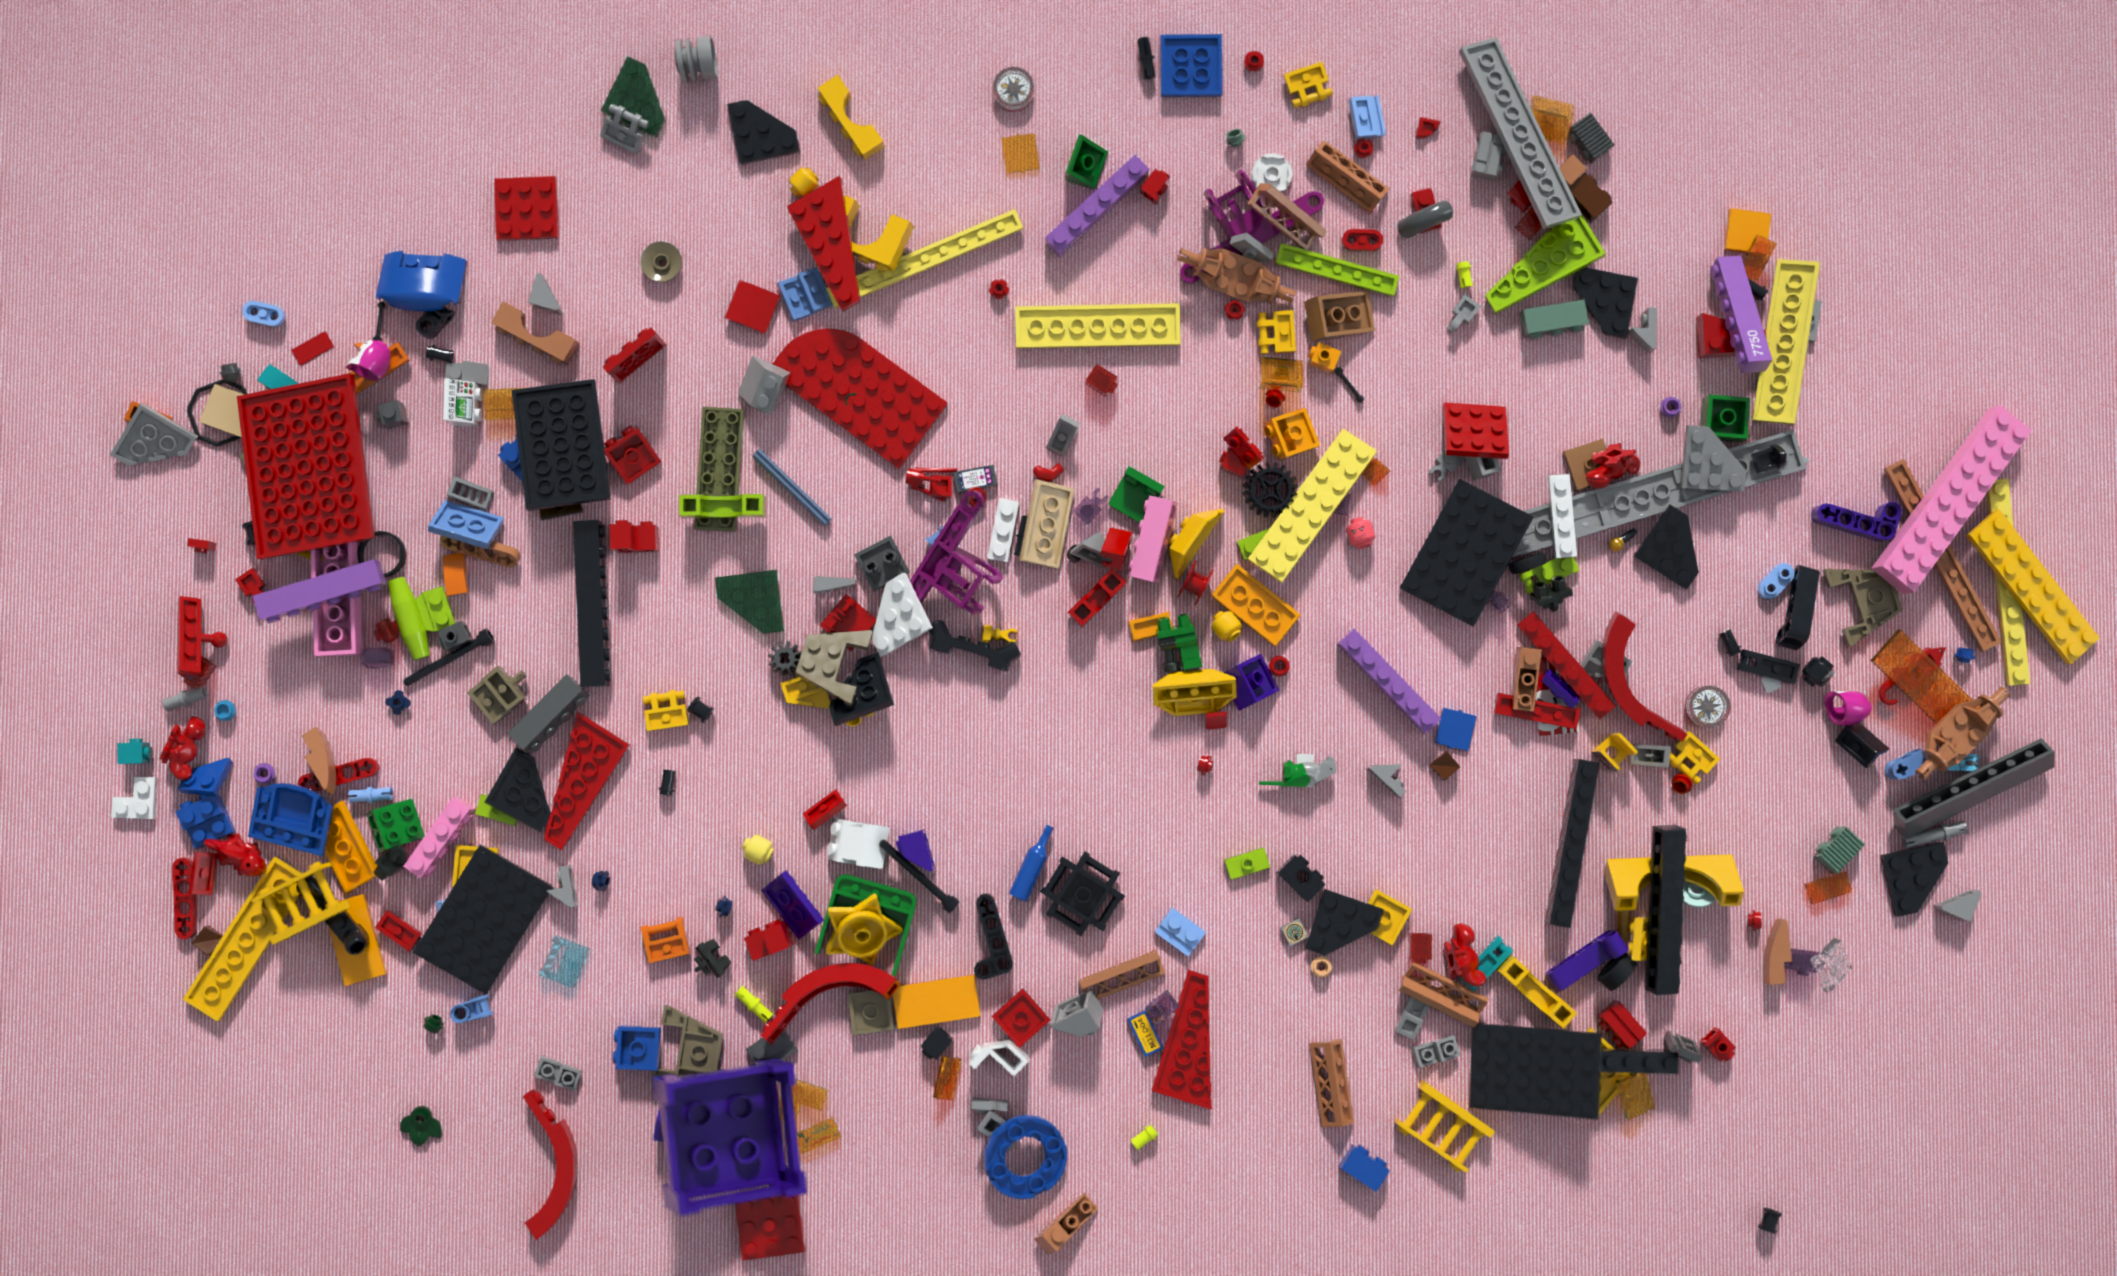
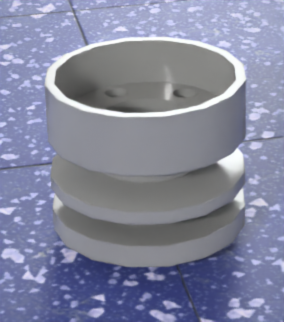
(696, 59)

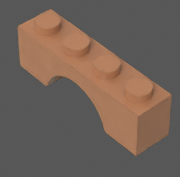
(557, 345)

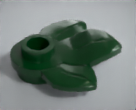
(421, 1128)

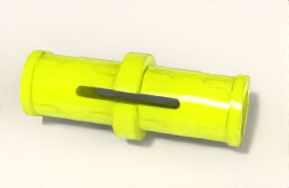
(753, 1004)

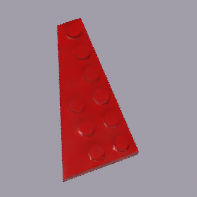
(826, 232)
(585, 770)
(1186, 1054)

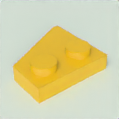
(804, 693)

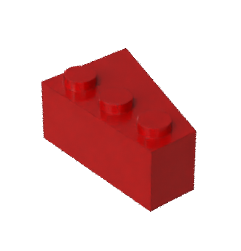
(1713, 337)

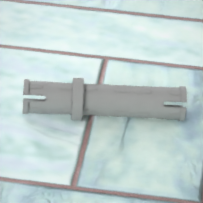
(1942, 832)

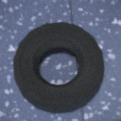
(1527, 563)

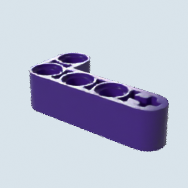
(1854, 518)
(1586, 959)

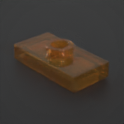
(947, 1078)

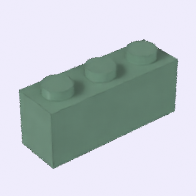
(1554, 319)

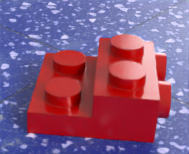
(631, 454)

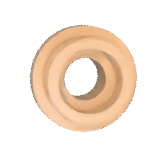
(1321, 973)

